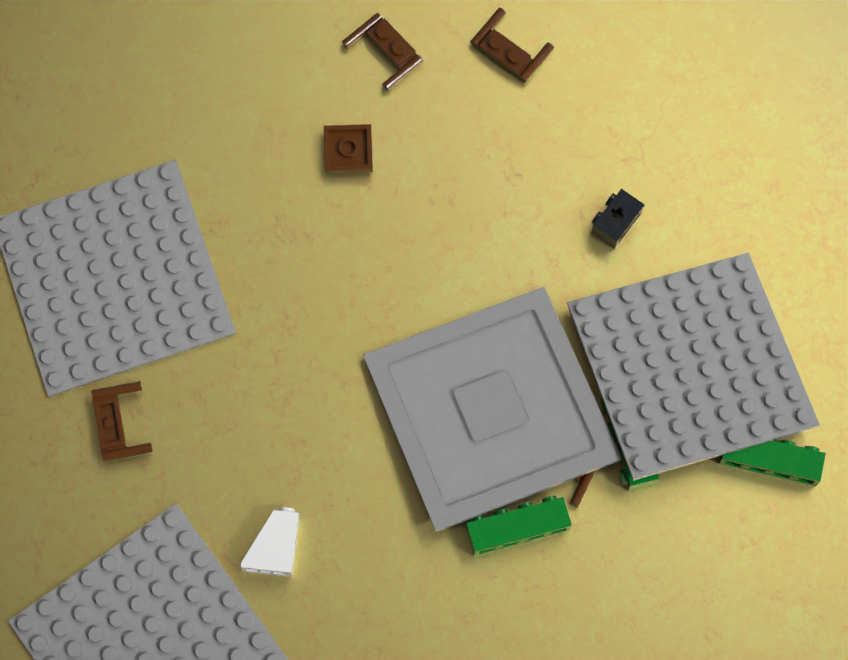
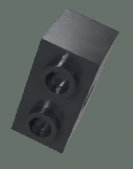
(612, 230)

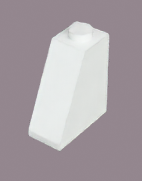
(275, 545)

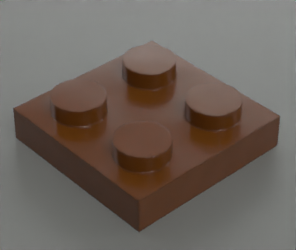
(348, 148)

